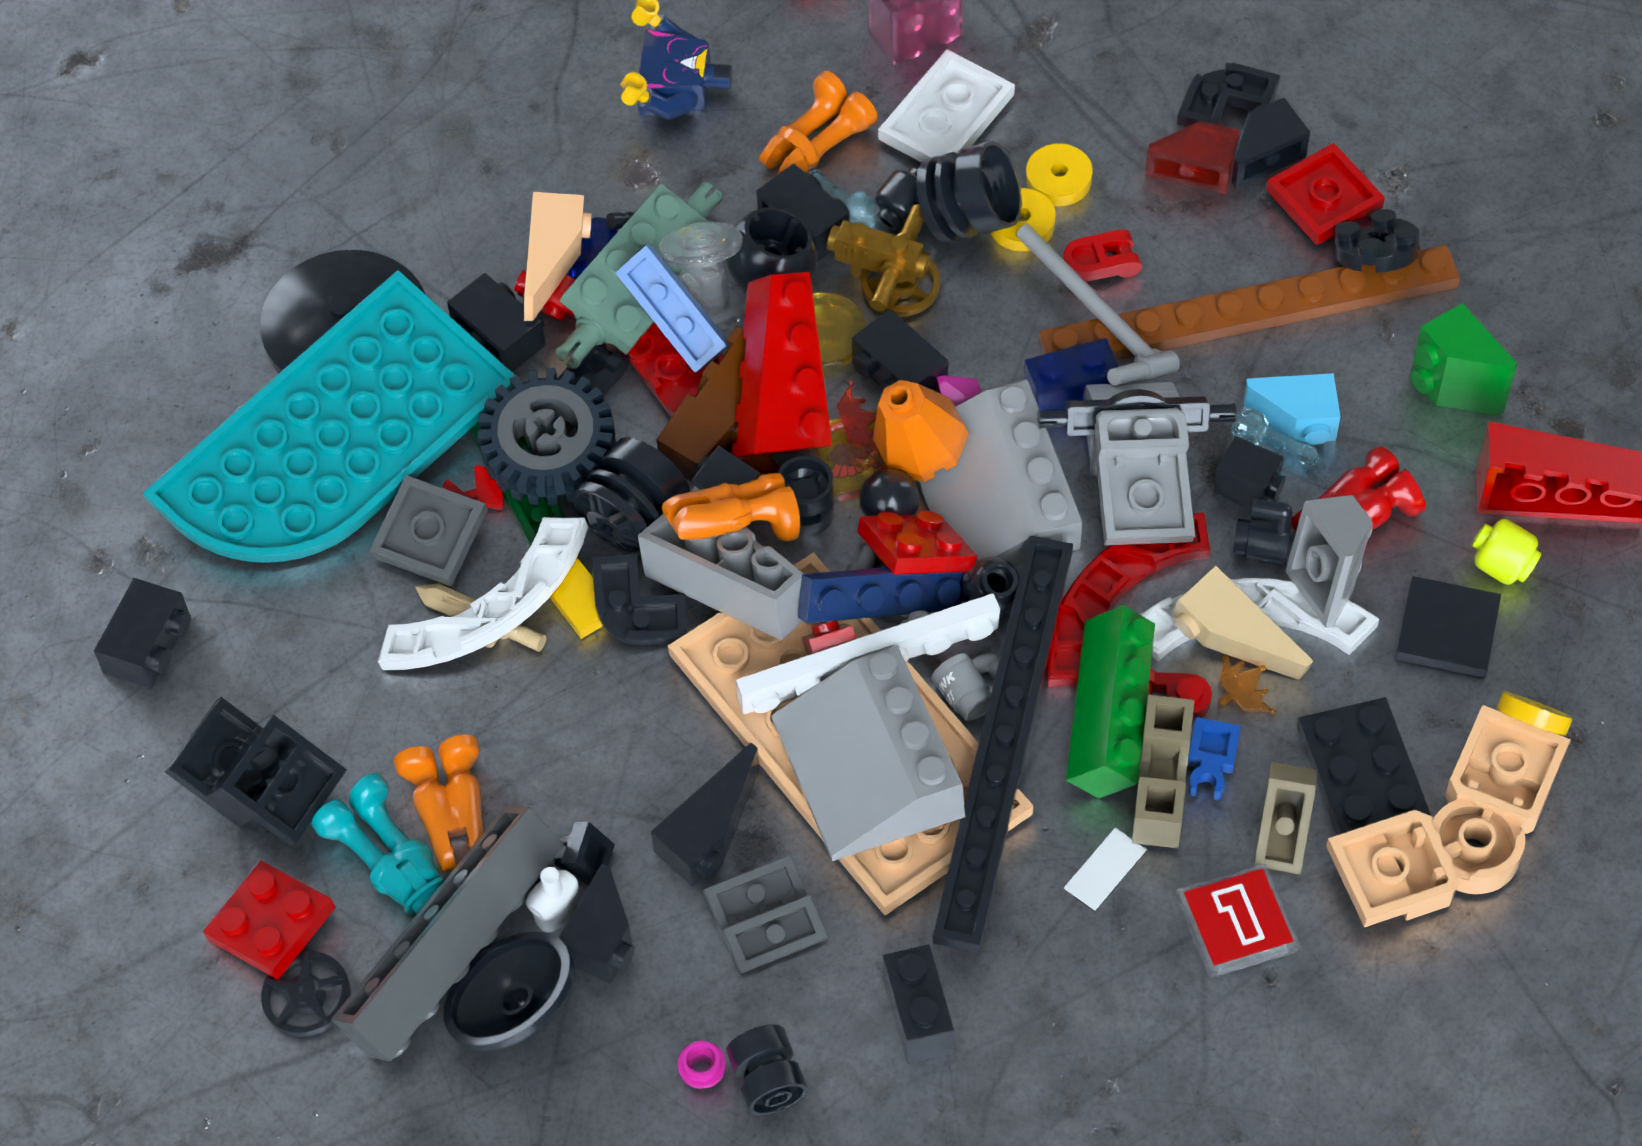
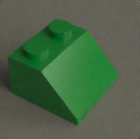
(1462, 364)

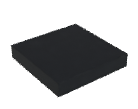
(1448, 626)

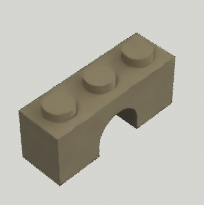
(1163, 771)

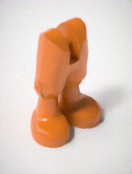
(732, 507)

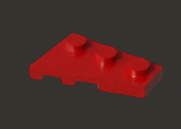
(665, 369)

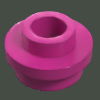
(698, 1052)

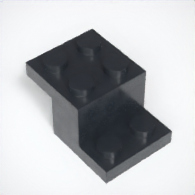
(256, 771)

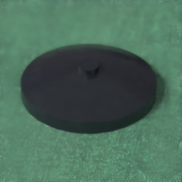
(317, 297)

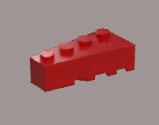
(782, 371)

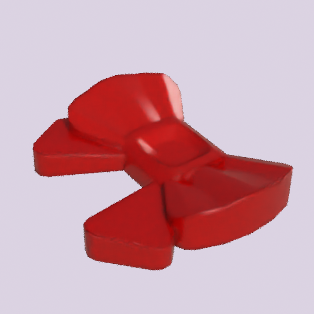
(485, 491)

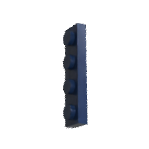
(875, 594)

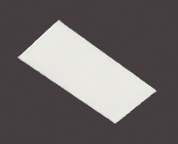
(1104, 869)

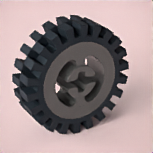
(532, 412)

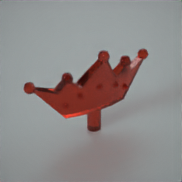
(854, 419)

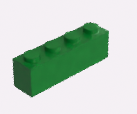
(1111, 702)

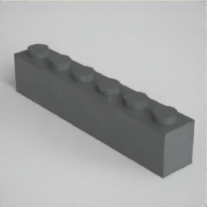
(448, 933)

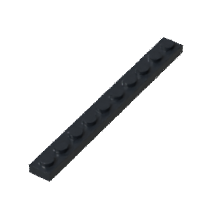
(1003, 746)

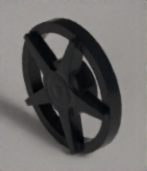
(306, 994)

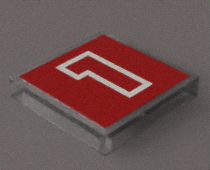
(1237, 920)

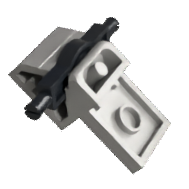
(1139, 455)

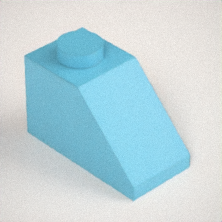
(1297, 405)

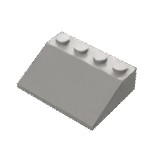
(1005, 479)
(869, 756)

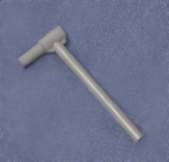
(1148, 362)

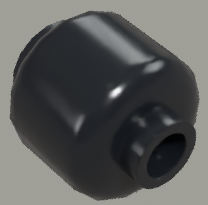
(897, 197)

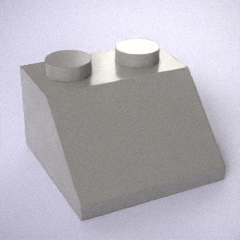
(1329, 553)

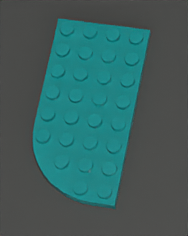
(333, 432)

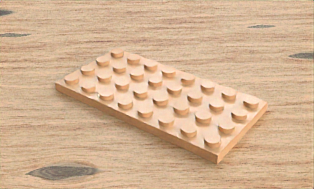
(729, 650)

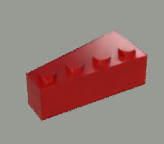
(1557, 477)

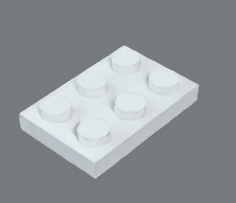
(946, 109)

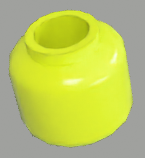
(1506, 551)

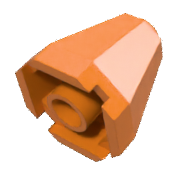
(918, 430)

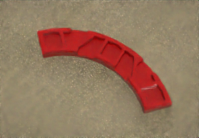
(1102, 586)

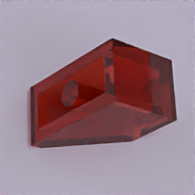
(1195, 156)

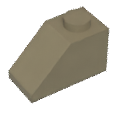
(1286, 817)

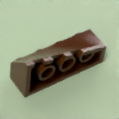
(708, 418)

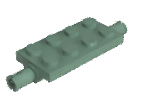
(601, 300)

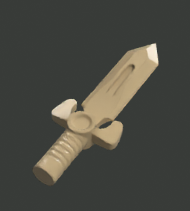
(453, 603)

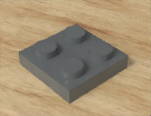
(428, 530)

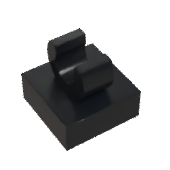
(585, 851)

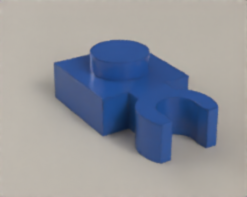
(1212, 752)

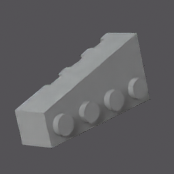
(726, 574)

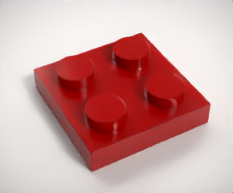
(1324, 193)
(916, 543)
(269, 919)

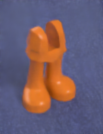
(831, 99)

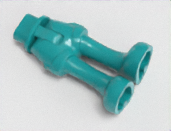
(406, 872)

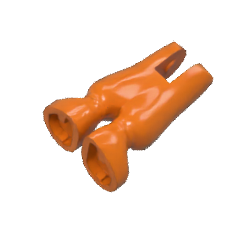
(450, 808)

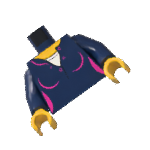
(672, 68)

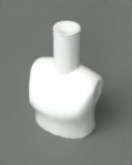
(553, 899)

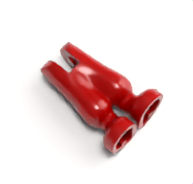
(1395, 489)

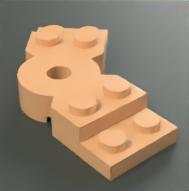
(1493, 796)

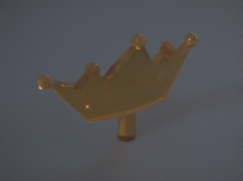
(1242, 687)

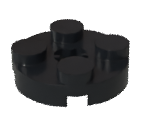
(1377, 241)

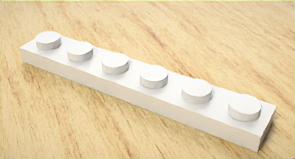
(920, 636)

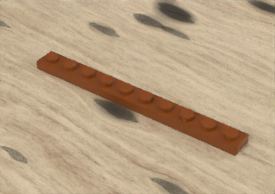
(1265, 305)

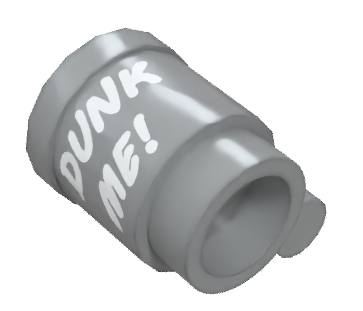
(963, 685)

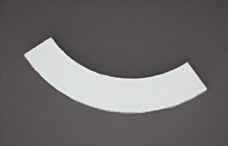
(1283, 605)
(496, 611)

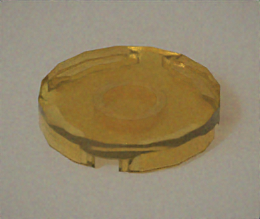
(837, 323)

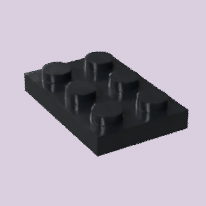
(1361, 764)

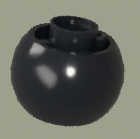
(772, 244)

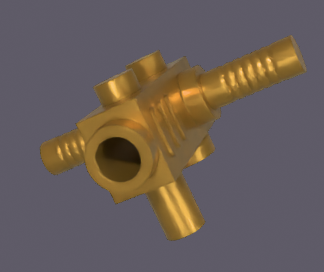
(894, 256)

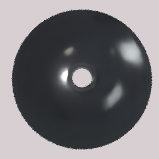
(509, 991)

